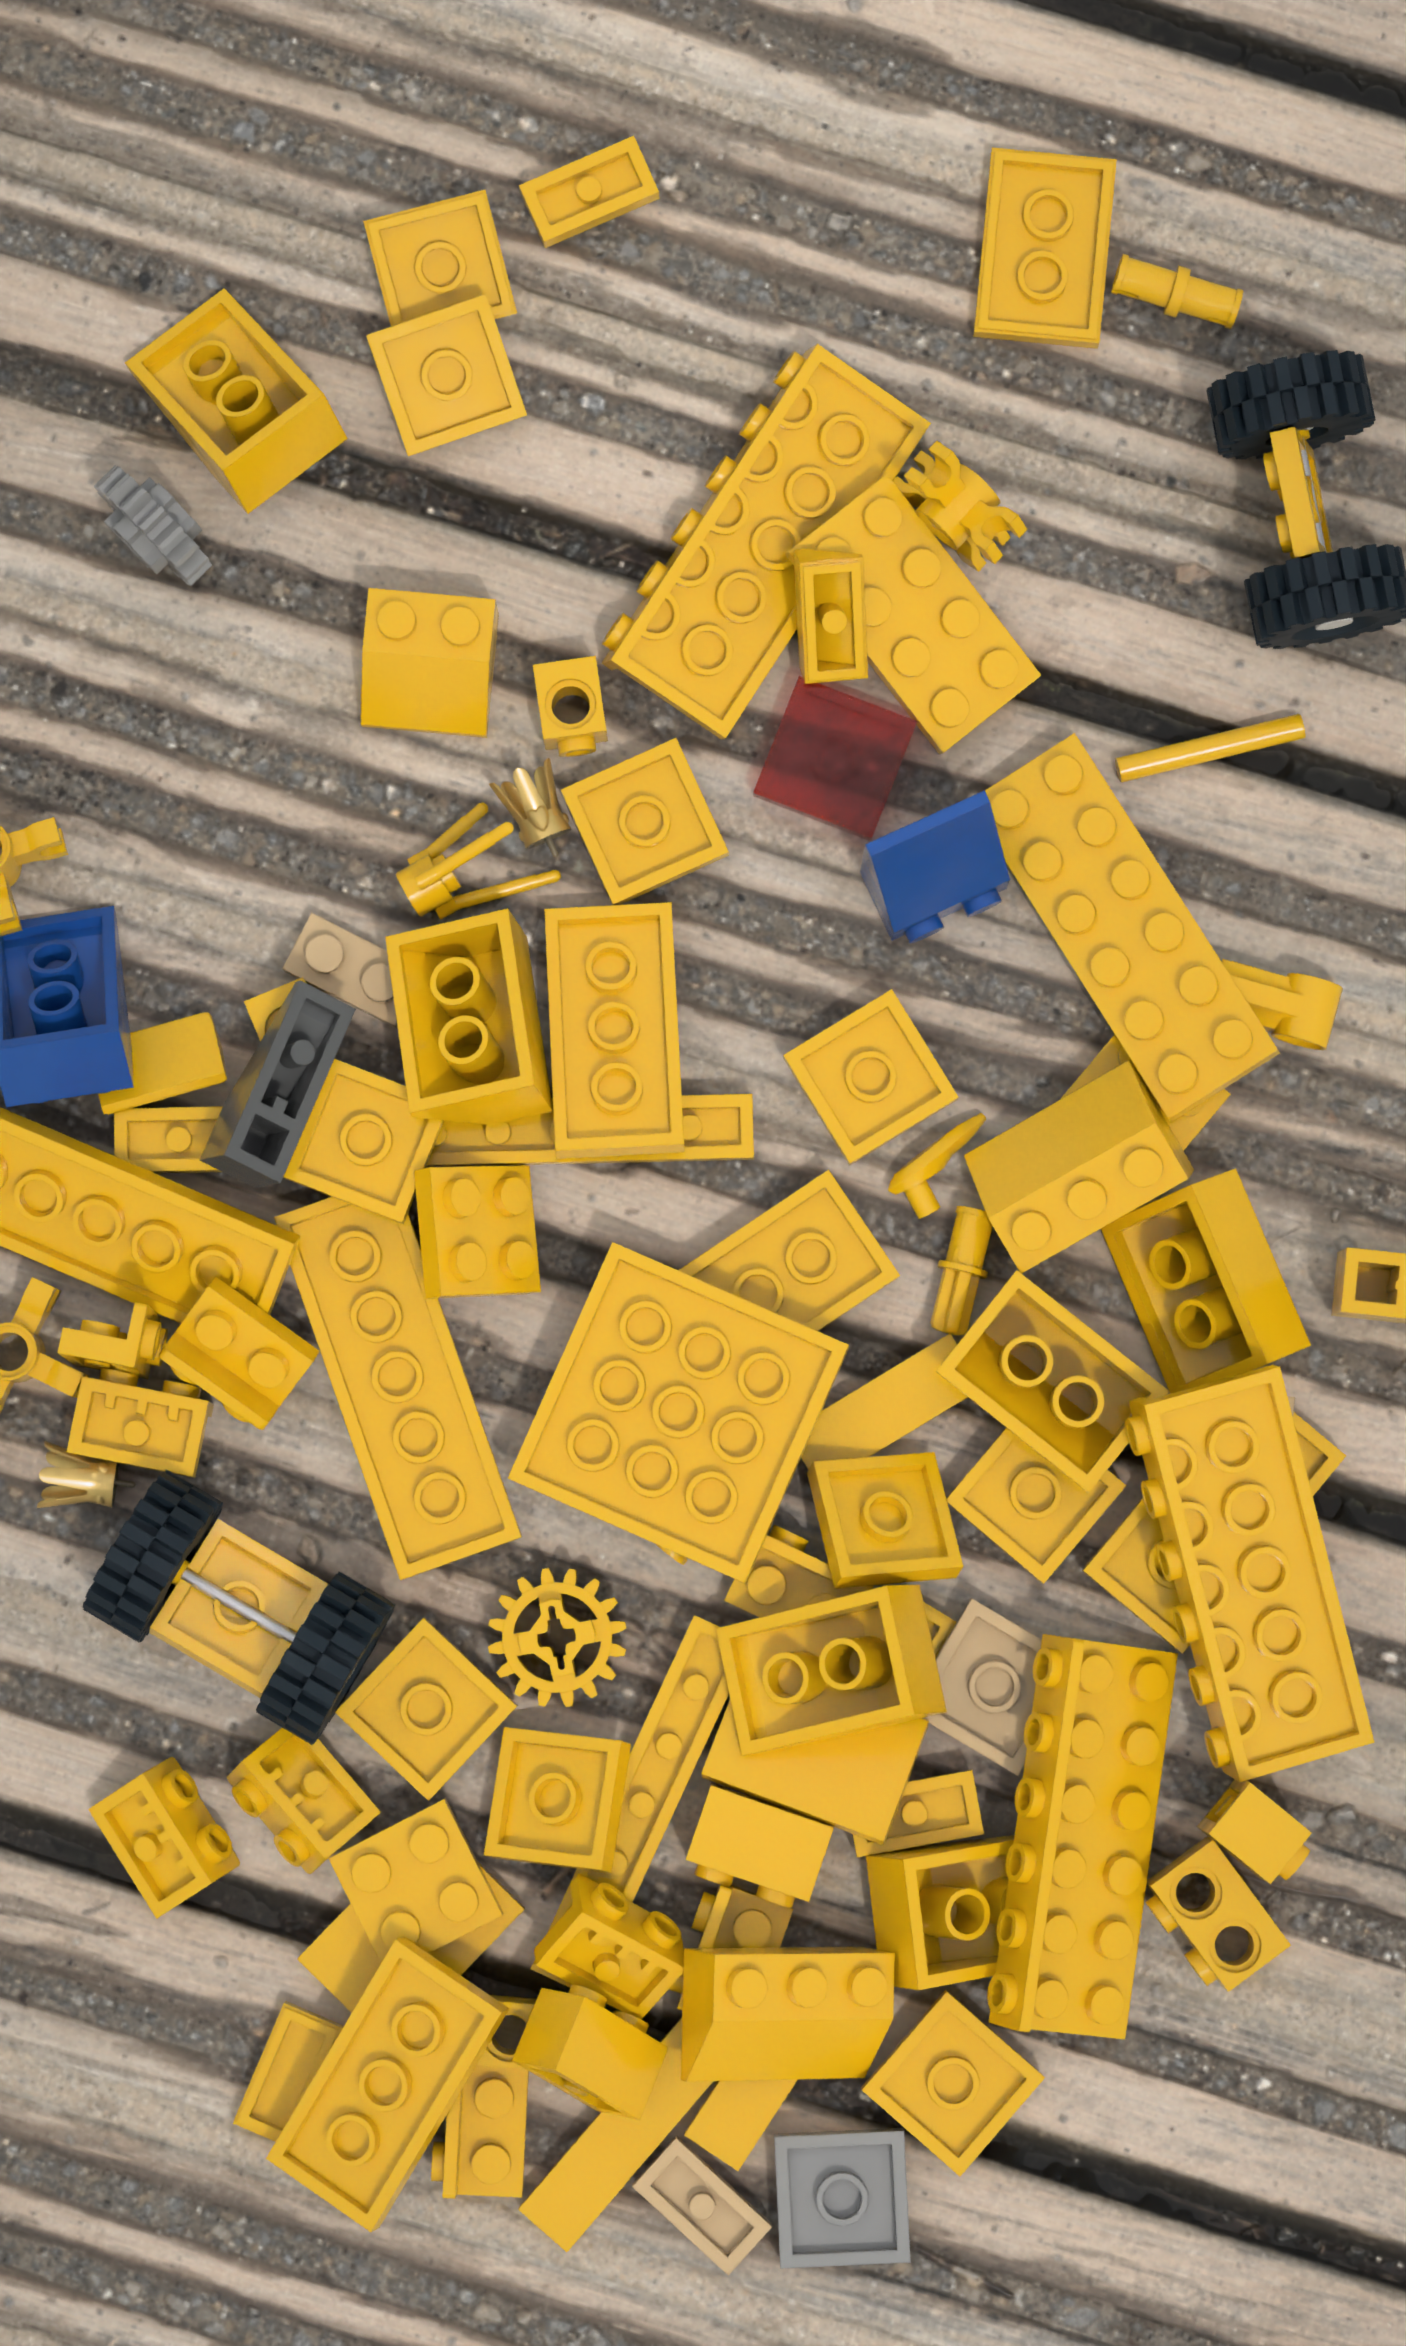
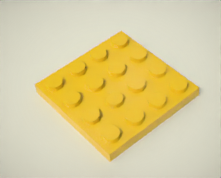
(678, 1412)

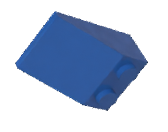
(936, 869)
(63, 1009)

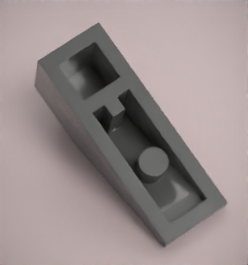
(278, 1088)

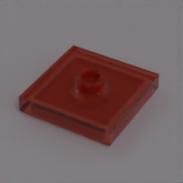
(835, 758)

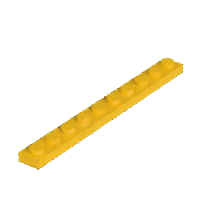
(712, 1126)

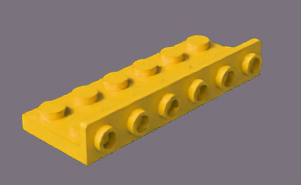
(728, 591)
(1249, 1574)
(1082, 1838)

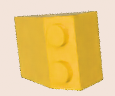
(237, 400)
(831, 1669)
(940, 1909)

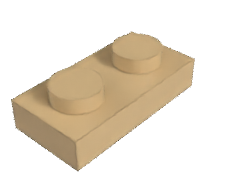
(344, 968)
(702, 2205)

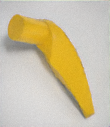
(914, 1175)

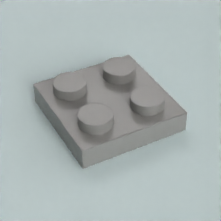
(842, 2198)

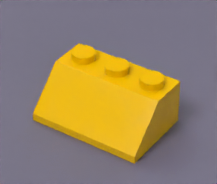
(469, 1021)
(1076, 1166)
(1205, 1283)
(1049, 1380)
(784, 2012)

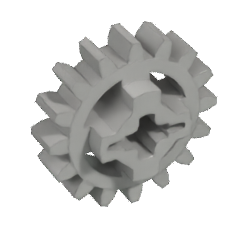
(153, 525)

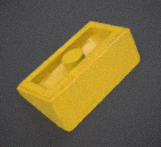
(830, 615)
(170, 1062)

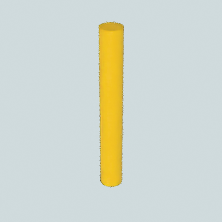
(1210, 748)

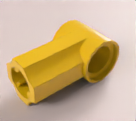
(1292, 1006)

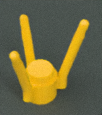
(431, 877)

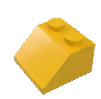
(428, 662)

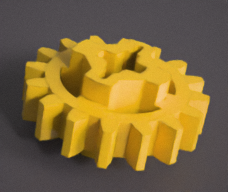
(529, 1642)

